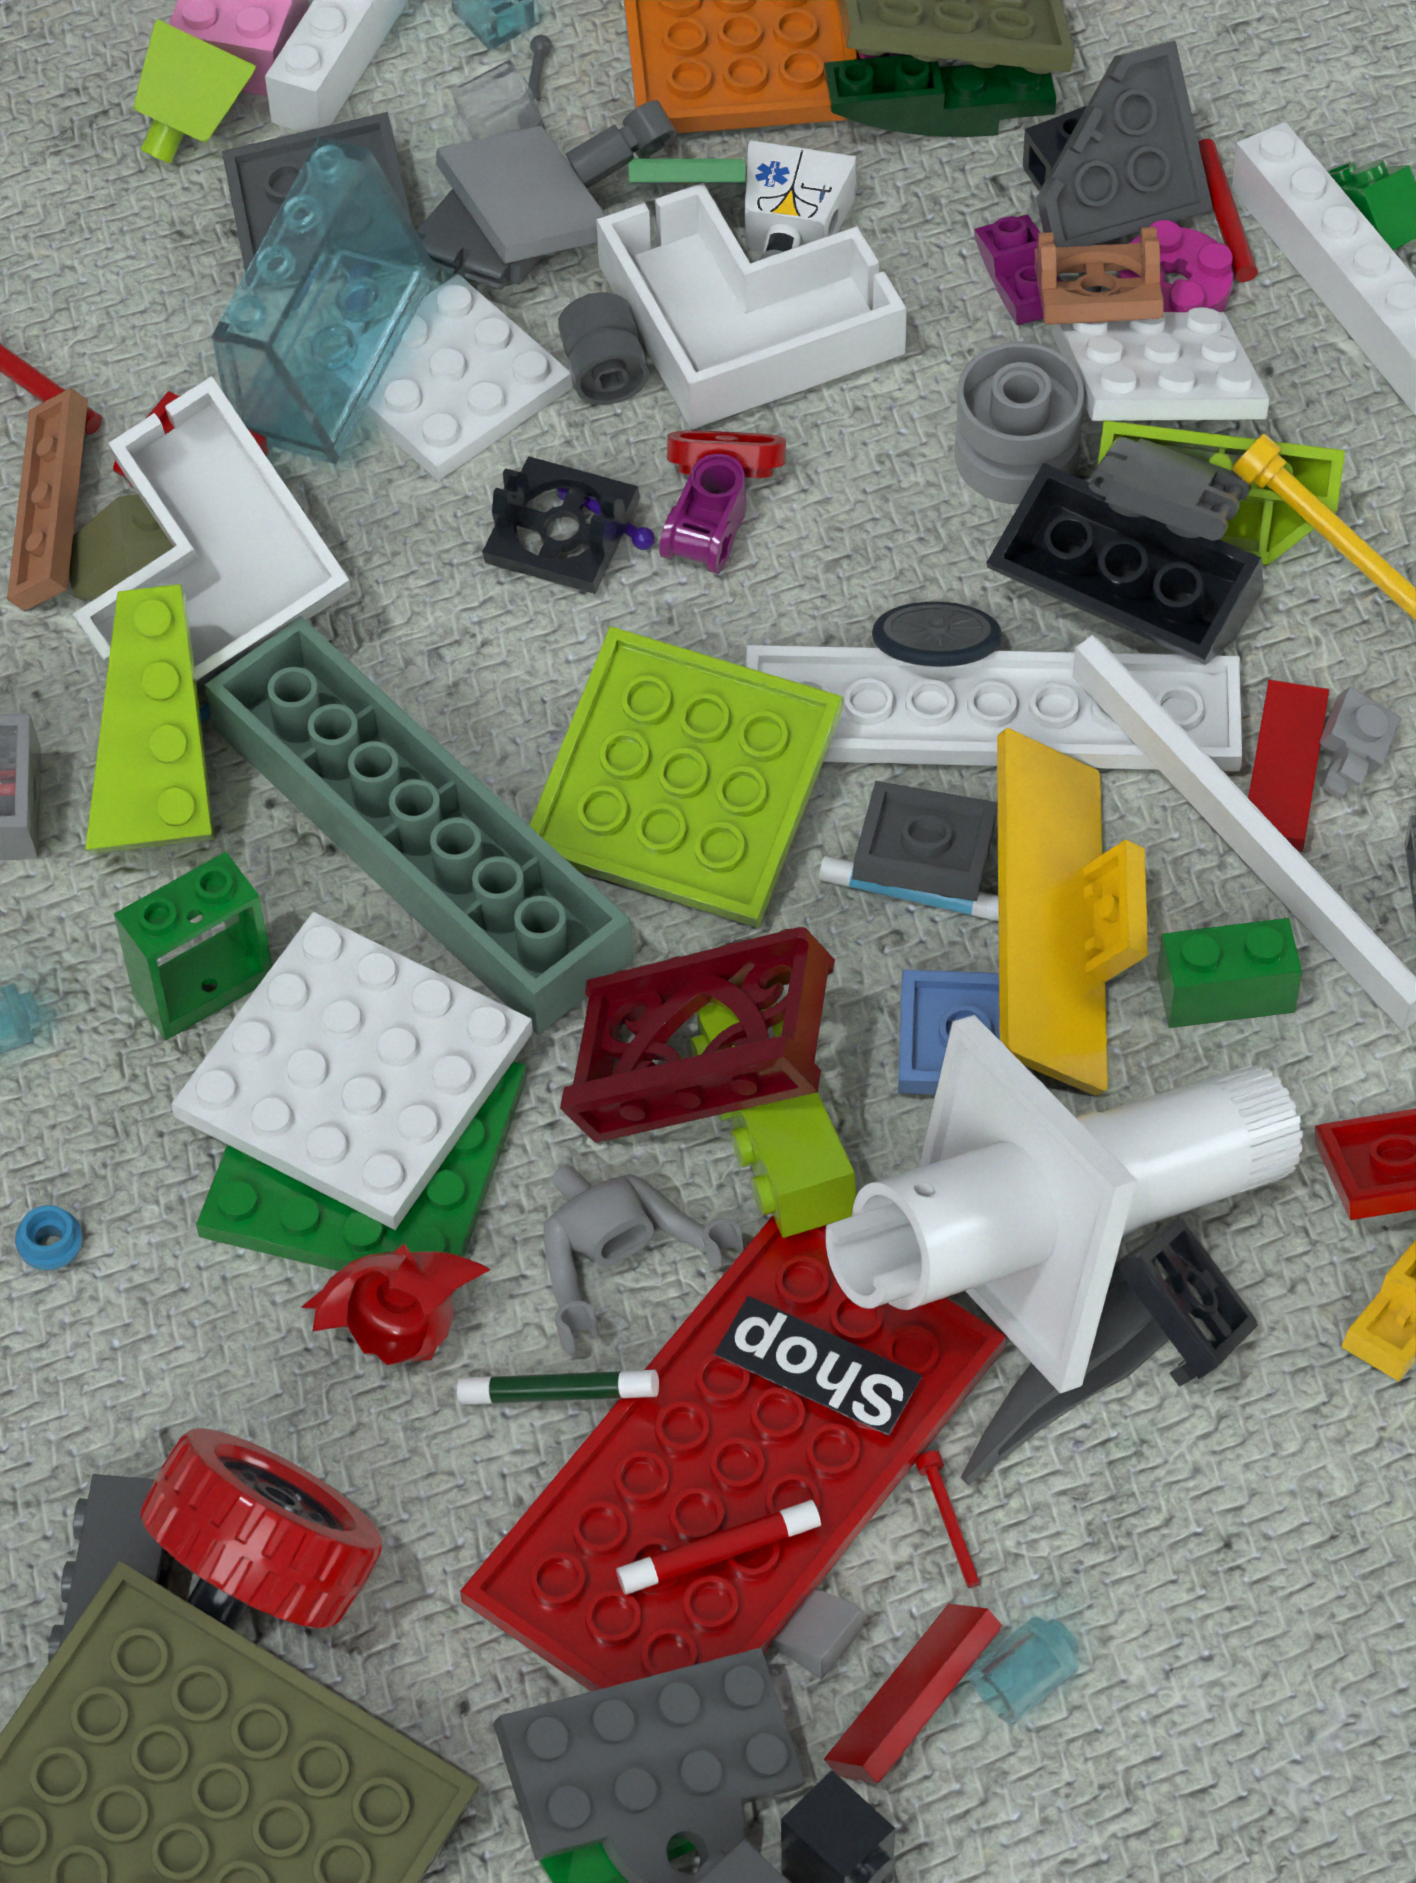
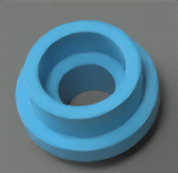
(47, 1222)

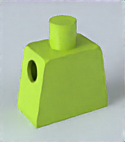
(185, 88)

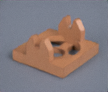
(1129, 298)

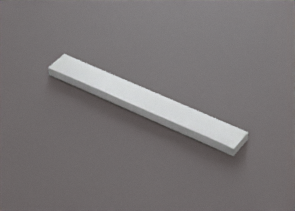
(1247, 831)

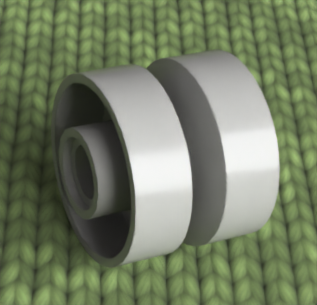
(1015, 413)

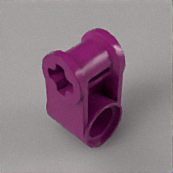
(706, 522)

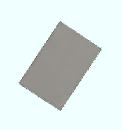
(521, 193)

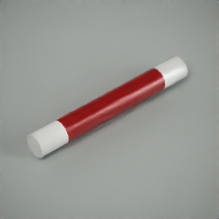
(718, 1547)

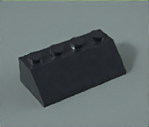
(1128, 568)

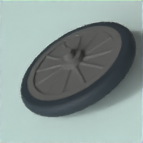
(936, 634)

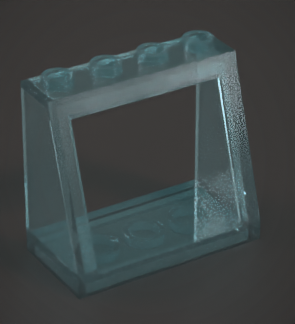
(322, 305)

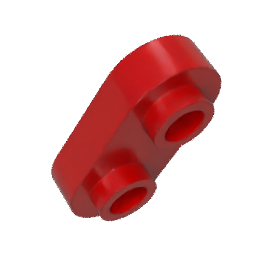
(754, 451)

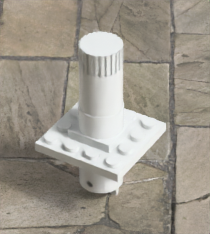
(1035, 1201)

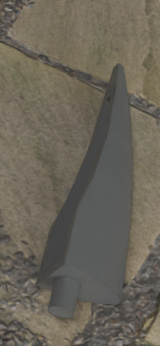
(1122, 1343)

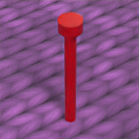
(930, 1464)

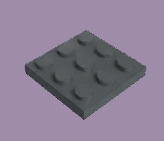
(265, 171)

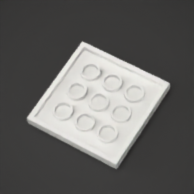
(353, 1069)

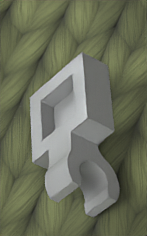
(1359, 736)

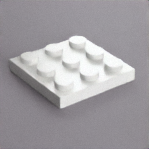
(1164, 368)
(462, 380)

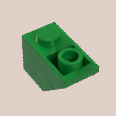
(1383, 196)

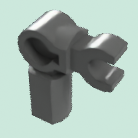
(644, 132)

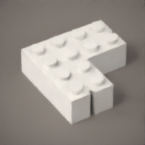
(739, 329)
(234, 529)

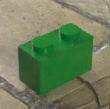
(1229, 972)

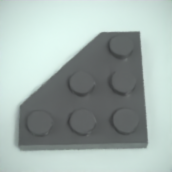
(1128, 155)

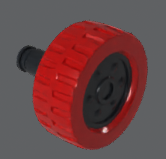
(258, 1532)

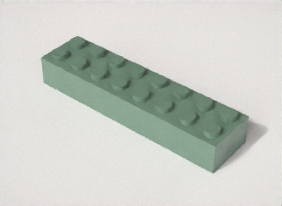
(419, 823)

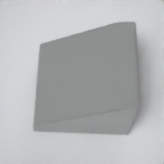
(820, 1632)

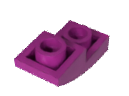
(1010, 260)

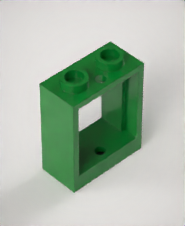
(231, 959)

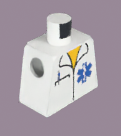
(795, 195)

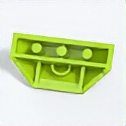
(1264, 521)

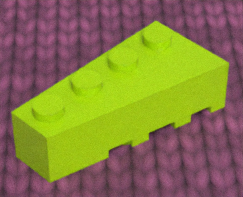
(151, 742)

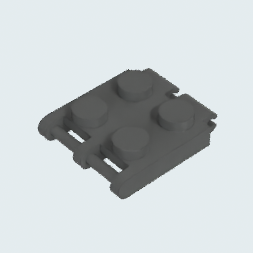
(457, 241)
(1169, 487)

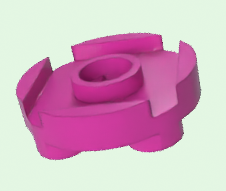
(1196, 258)

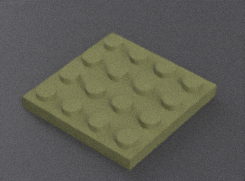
(974, 31)

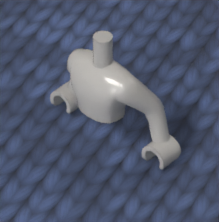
(609, 1226)

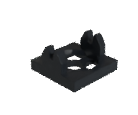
(602, 535)
(1221, 1308)

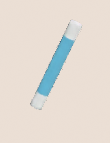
(840, 873)

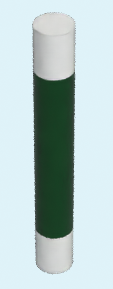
(558, 1387)

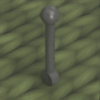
(540, 46)

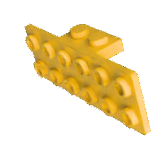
(1062, 912)

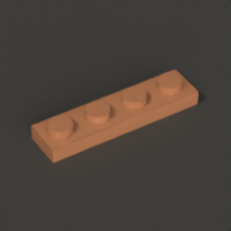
(47, 500)

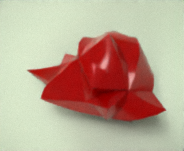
(395, 1301)

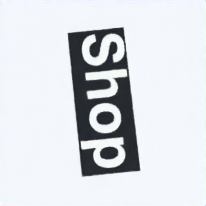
(818, 1365)

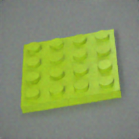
(685, 775)

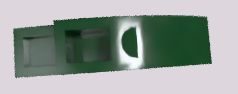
(935, 100)

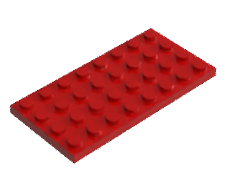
(710, 1458)

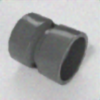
(603, 348)

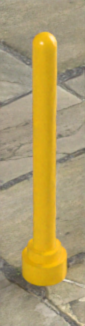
(1265, 467)

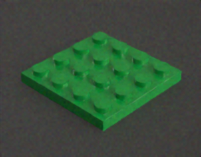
(283, 1217)

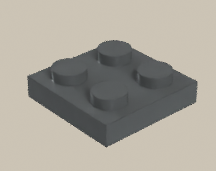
(925, 841)

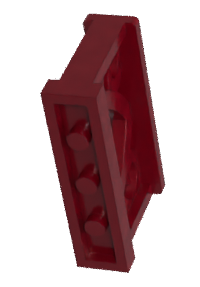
(724, 1078)

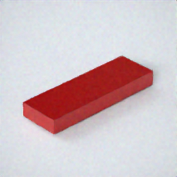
(1288, 756)
(913, 1693)

